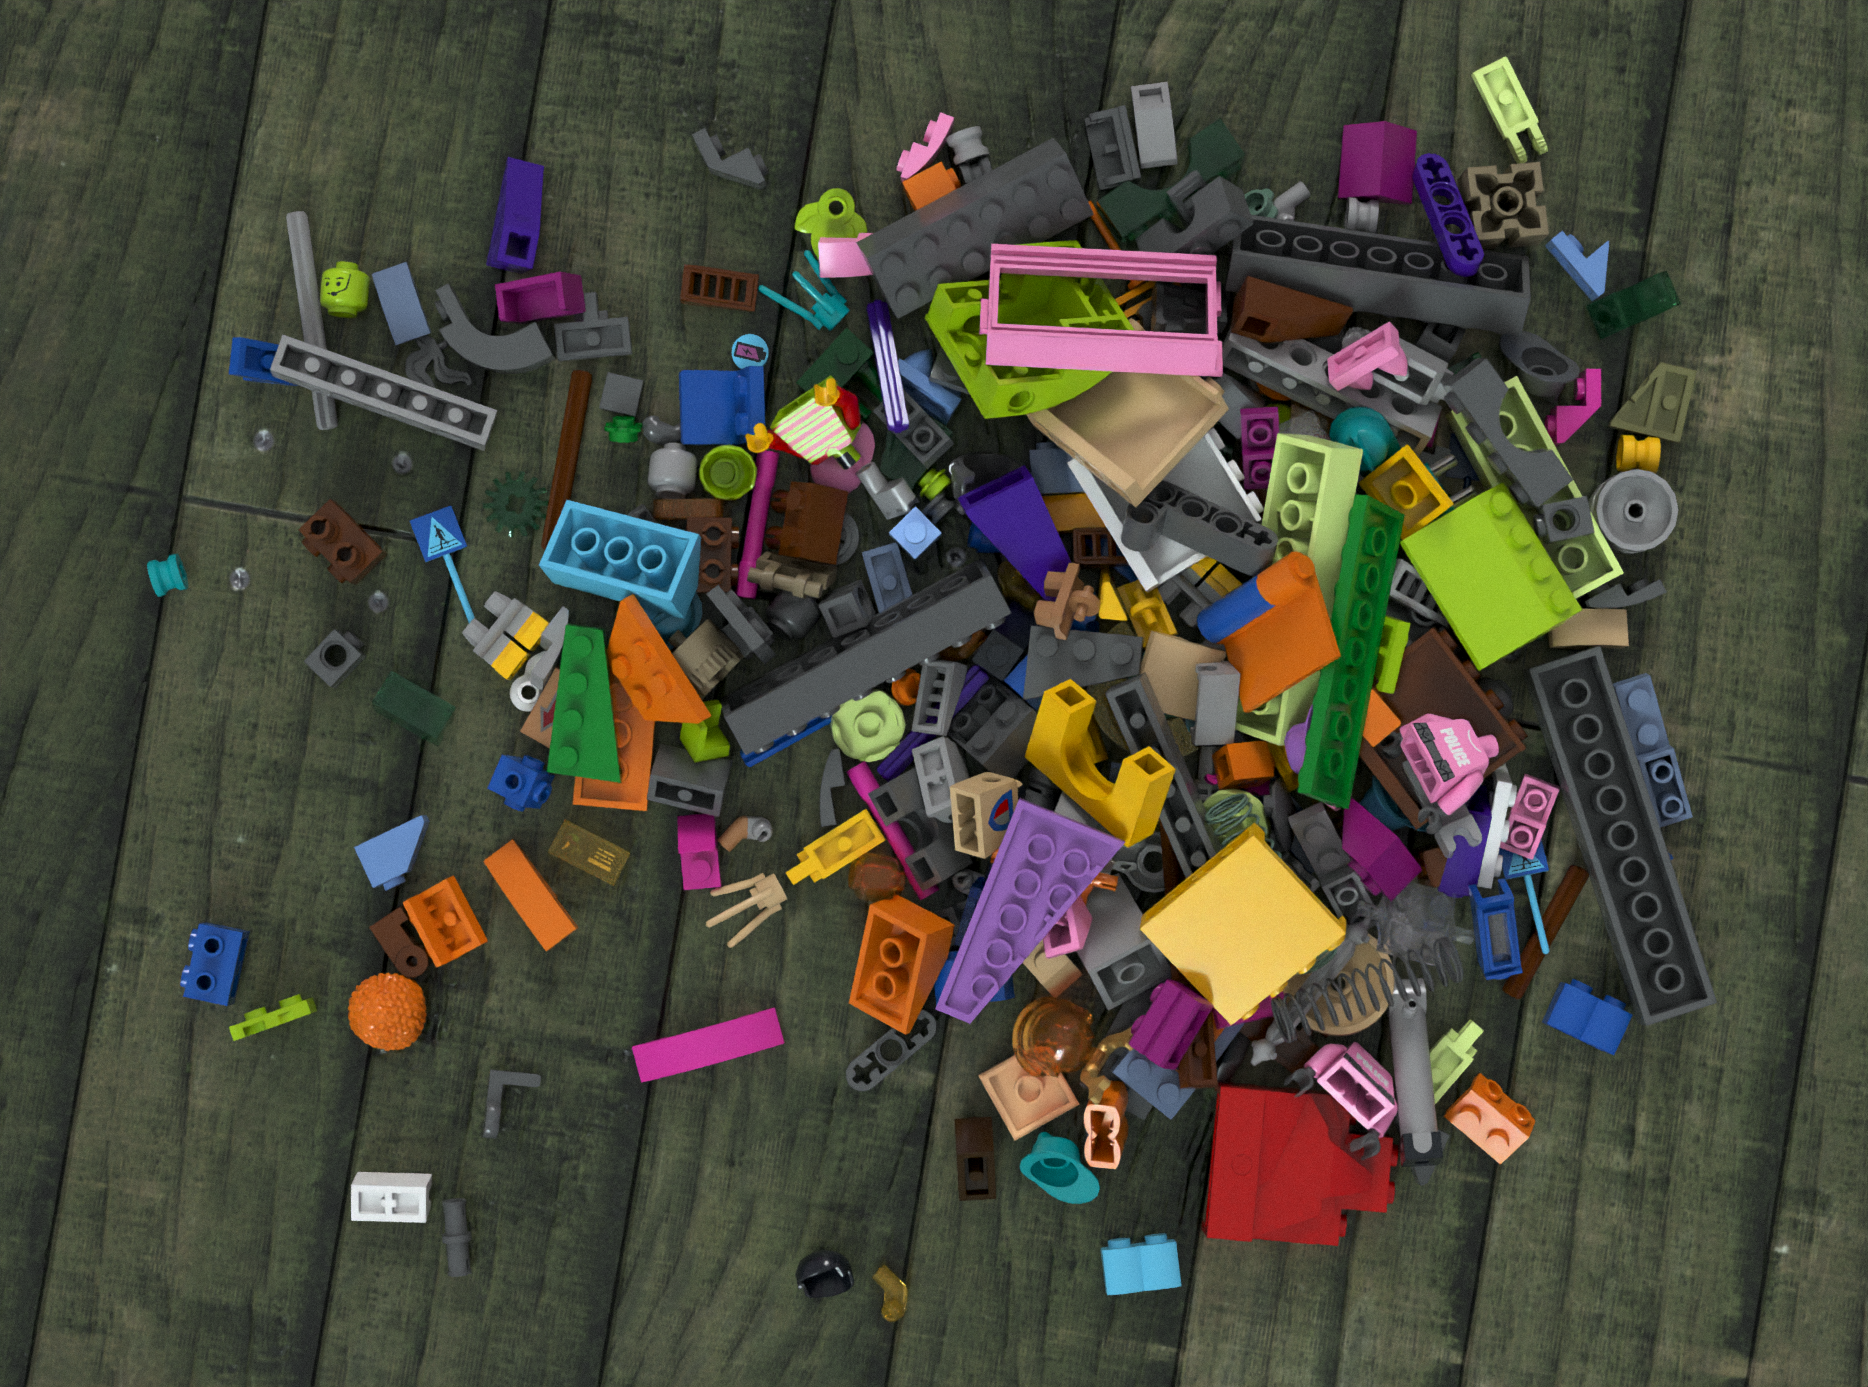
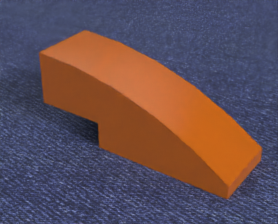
(530, 895)

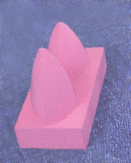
(1356, 362)

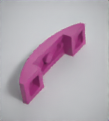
(708, 1045)

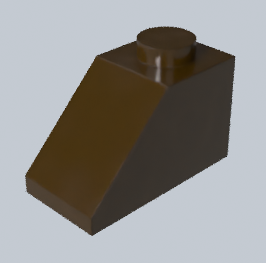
(975, 1158)

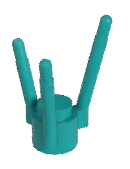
(828, 308)

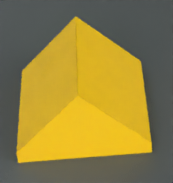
(1408, 488)

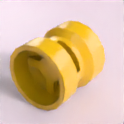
(1638, 454)

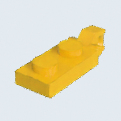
(837, 848)

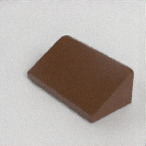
(1432, 863)

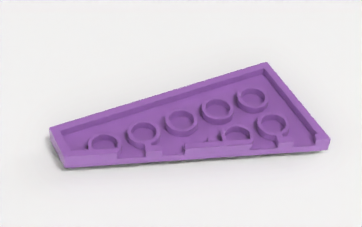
(1031, 885)

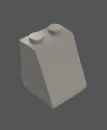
(1116, 950)

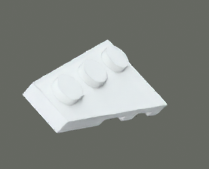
(1500, 799)

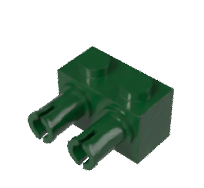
(846, 362)

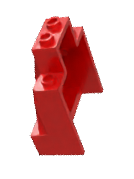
(1288, 1167)

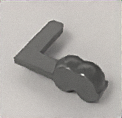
(494, 1094)

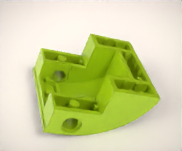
(1021, 301)

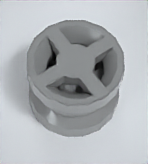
(967, 146)
(1361, 215)

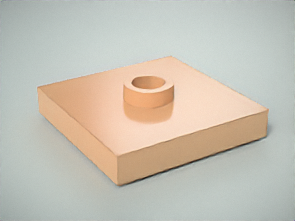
(1026, 1100)

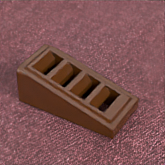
(687, 296)
(1096, 560)

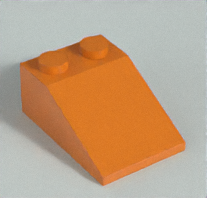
(899, 961)

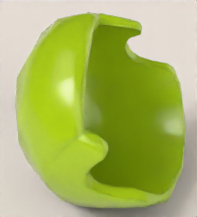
(728, 472)

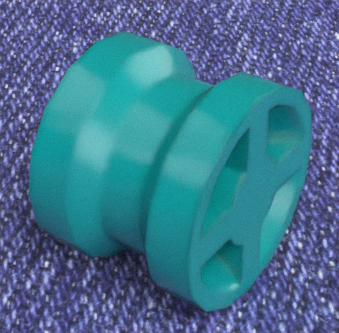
(167, 575)

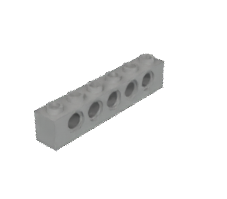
(1301, 373)
(383, 392)

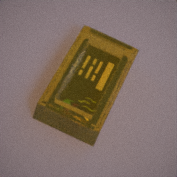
(589, 852)

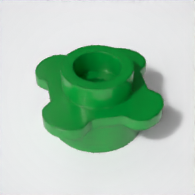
(623, 429)

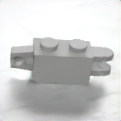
(1424, 371)

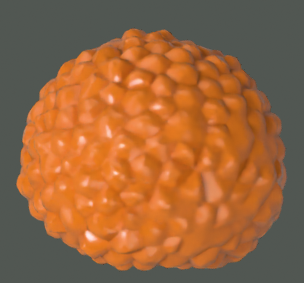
(387, 1011)

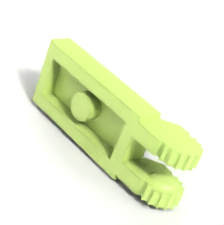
(1509, 107)

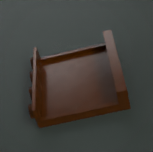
(1439, 684)

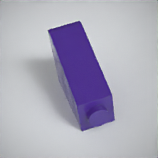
(1466, 862)

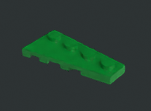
(583, 721)

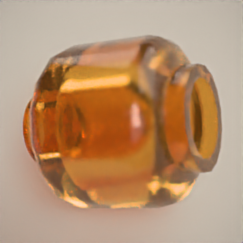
(875, 877)

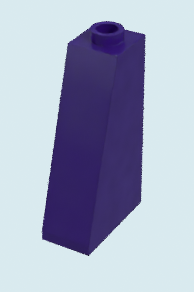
(1018, 525)

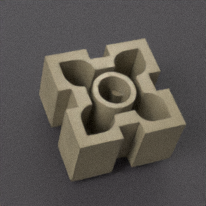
(1517, 190)

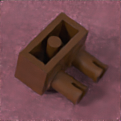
(810, 524)
(341, 542)
(715, 552)

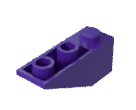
(517, 217)

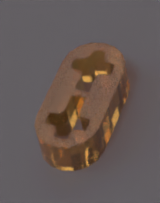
(682, 508)

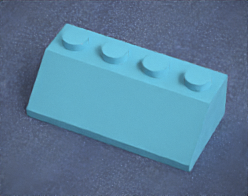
(623, 557)

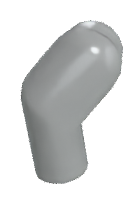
(1289, 200)

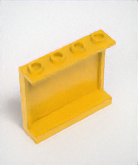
(1242, 926)

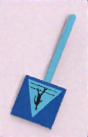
(439, 536)
(1518, 866)

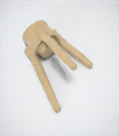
(766, 894)

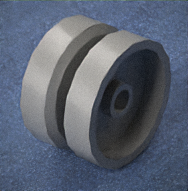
(1654, 512)

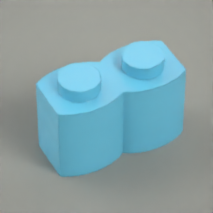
(1140, 1265)

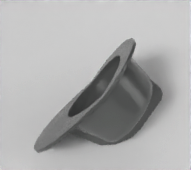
(1538, 365)

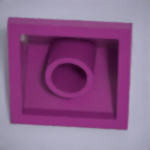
(1377, 162)

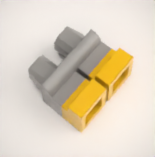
(1213, 588)
(495, 645)

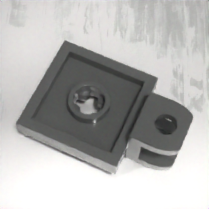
(744, 625)

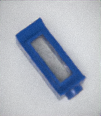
(1495, 932)

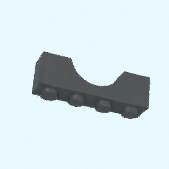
(1478, 396)

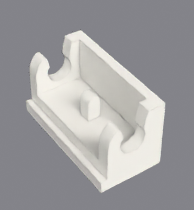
(390, 1197)

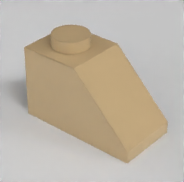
(1053, 973)

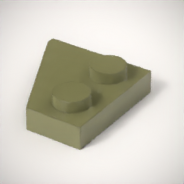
(1658, 404)

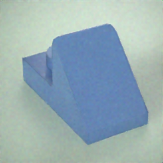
(1586, 272)

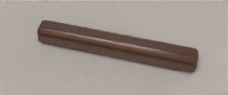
(1552, 921)

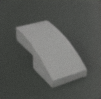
(551, 641)

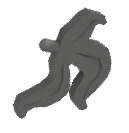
(419, 360)

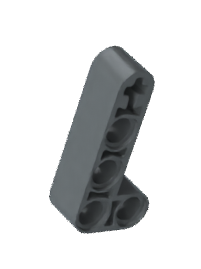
(1199, 526)

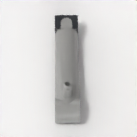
(1419, 1134)

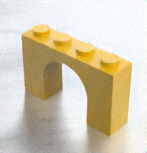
(1061, 753)

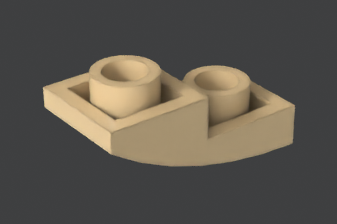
(1592, 629)

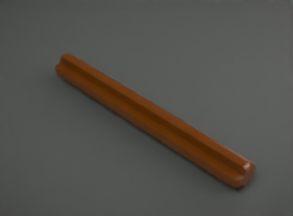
(567, 450)

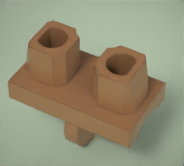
(1072, 601)

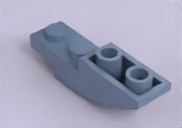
(1652, 749)

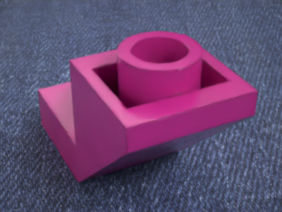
(1568, 419)

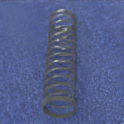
(1289, 1033)

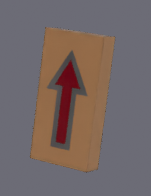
(540, 720)

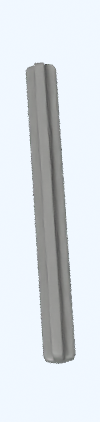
(309, 306)

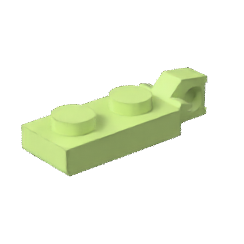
(1452, 1056)

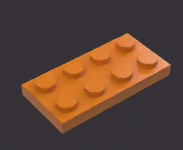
(635, 759)

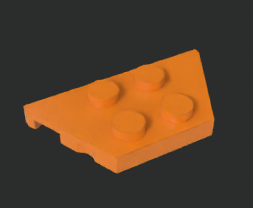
(650, 670)

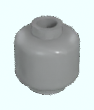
(672, 471)

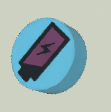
(750, 351)

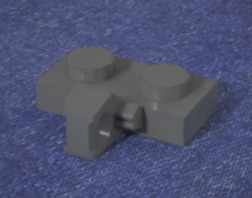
(593, 334)

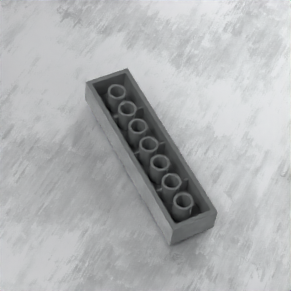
(1382, 274)
(861, 659)

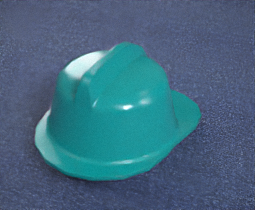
(1367, 431)
(1059, 1171)

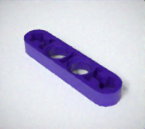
(1442, 215)

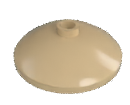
(1363, 955)

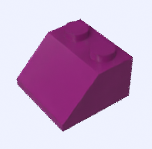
(1376, 853)

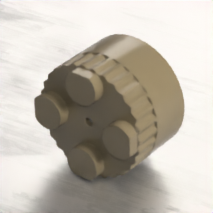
(705, 656)

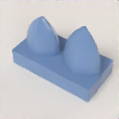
(932, 397)

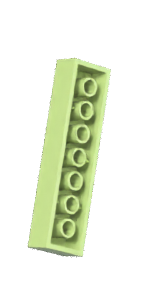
(1309, 511)

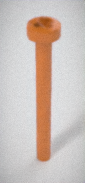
(1109, 239)

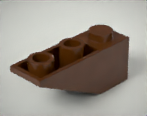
(1283, 314)

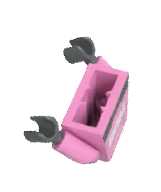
(1444, 759)
(1357, 1085)

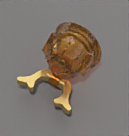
(1058, 1038)

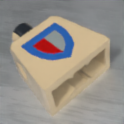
(983, 811)

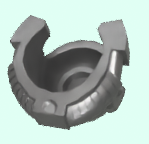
(976, 470)

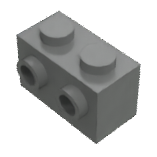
(683, 783)

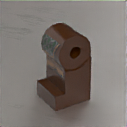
(400, 944)

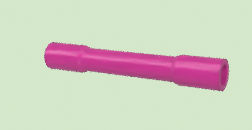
(765, 480)
(865, 783)

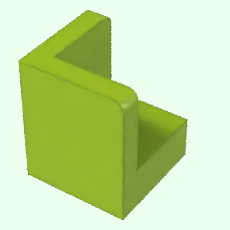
(705, 739)

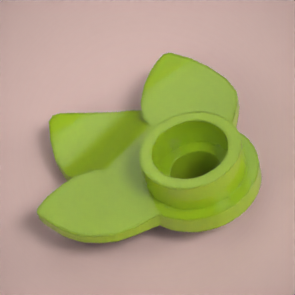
(821, 222)

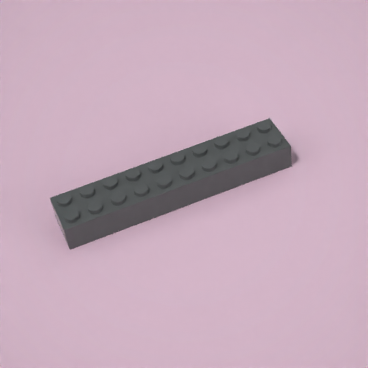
(1619, 836)

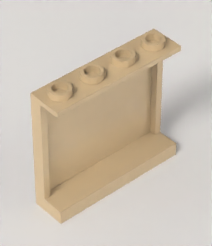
(1134, 426)

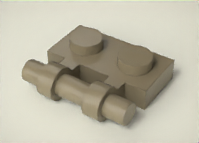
(792, 575)

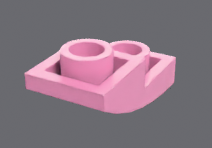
(920, 156)
(842, 257)
(1530, 815)

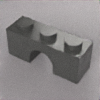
(1218, 218)
(936, 853)

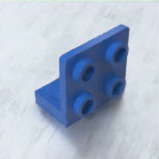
(720, 405)

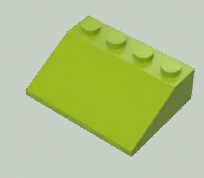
(1491, 576)

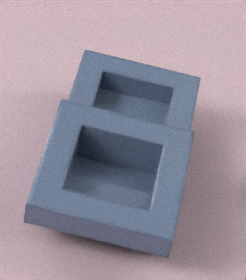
(401, 303)

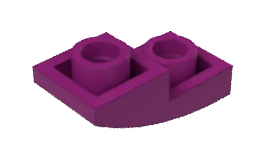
(1259, 438)

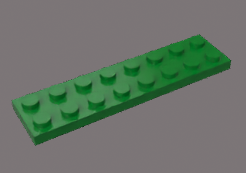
(1358, 626)

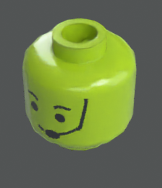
(344, 290)

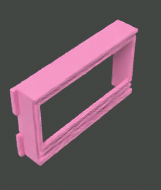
(1103, 348)

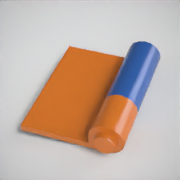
(1273, 629)

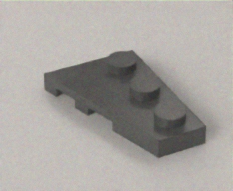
(1083, 657)

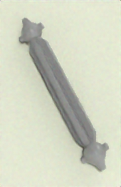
(1355, 935)

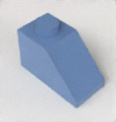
(393, 853)

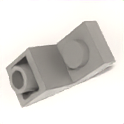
(1154, 125)

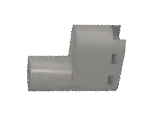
(891, 497)

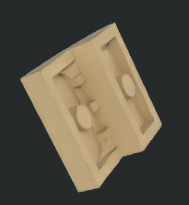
(1171, 671)

